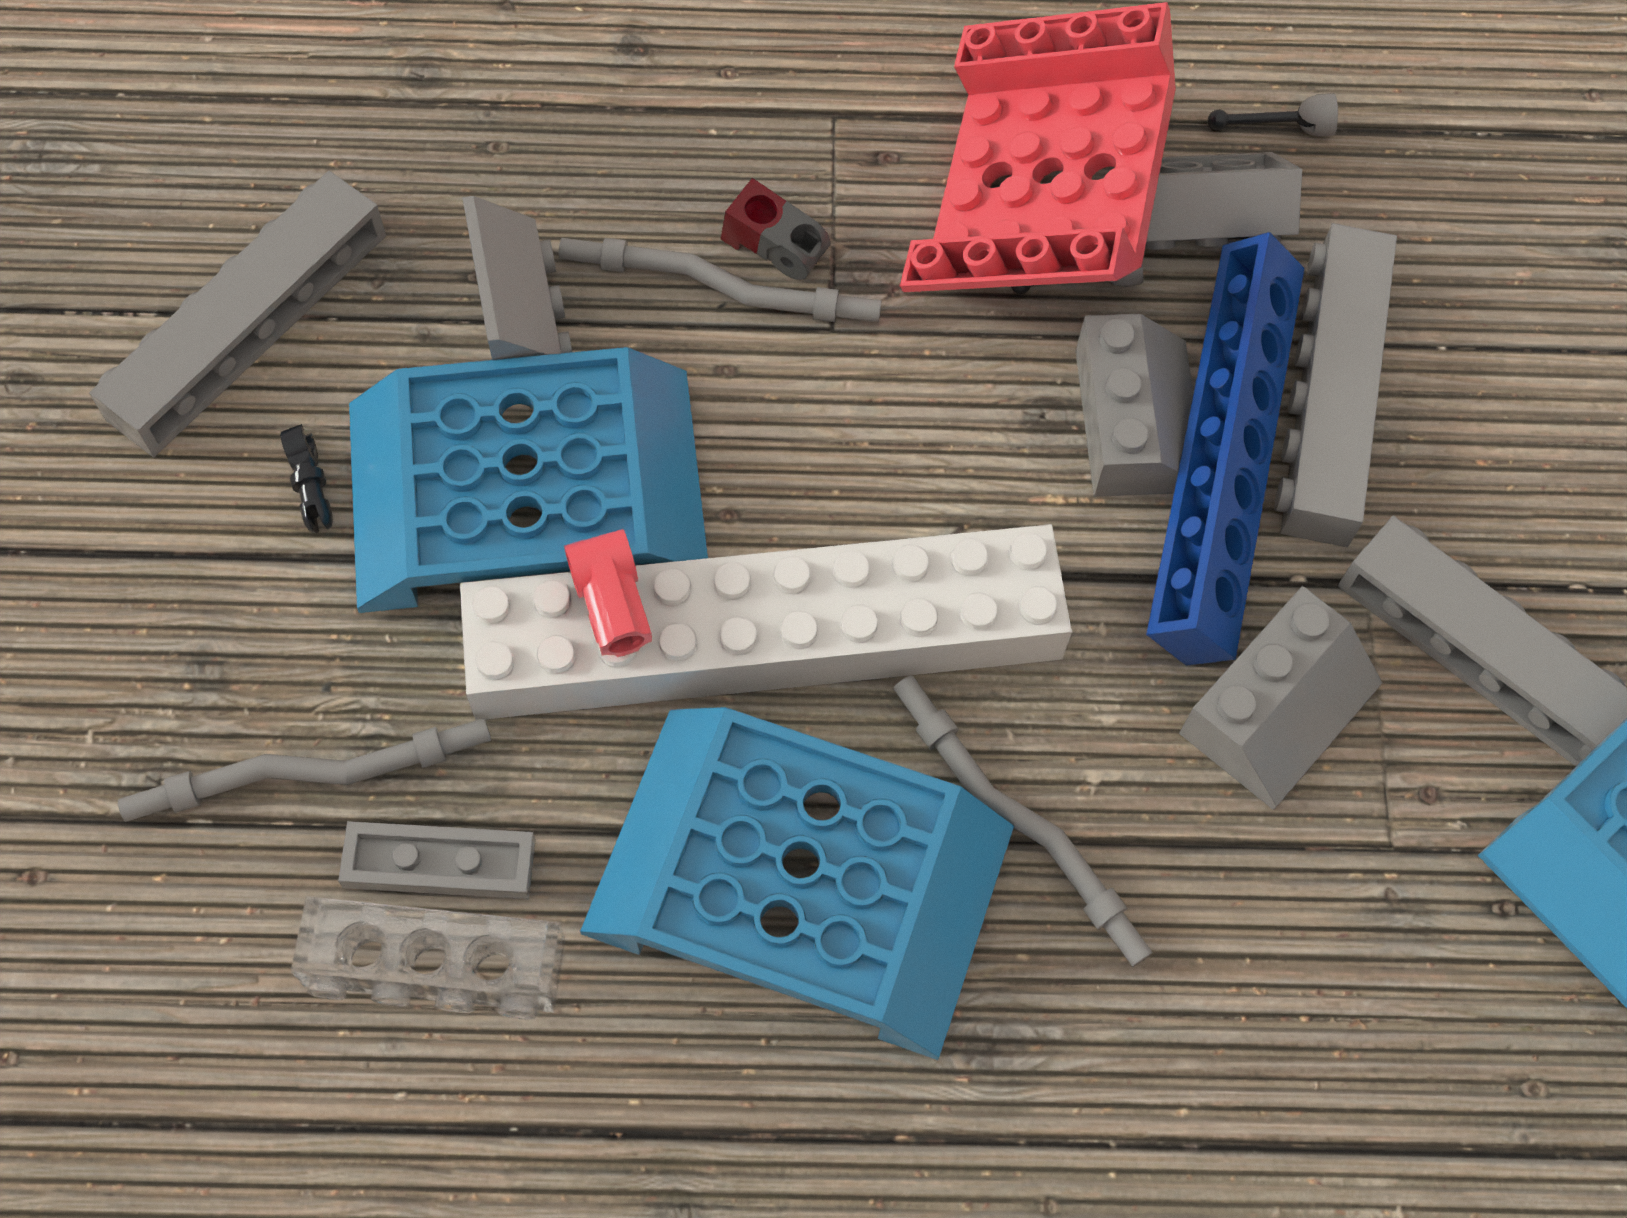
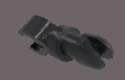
(307, 477)

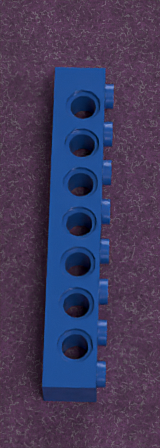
(1227, 453)

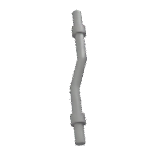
(617, 255)
(187, 790)
(1103, 905)

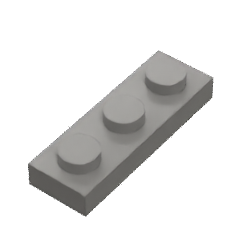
(437, 860)

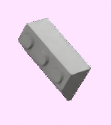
(1224, 199)
(513, 282)
(1133, 403)
(1284, 698)

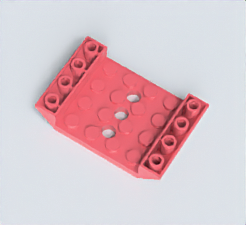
(1043, 101)

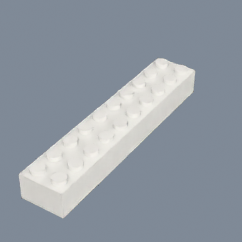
(772, 622)

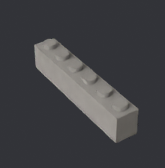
(238, 313)
(1337, 387)
(1487, 640)

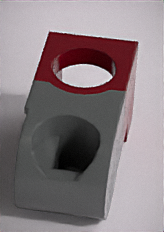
(774, 230)

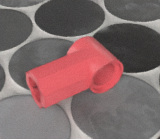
(606, 579)

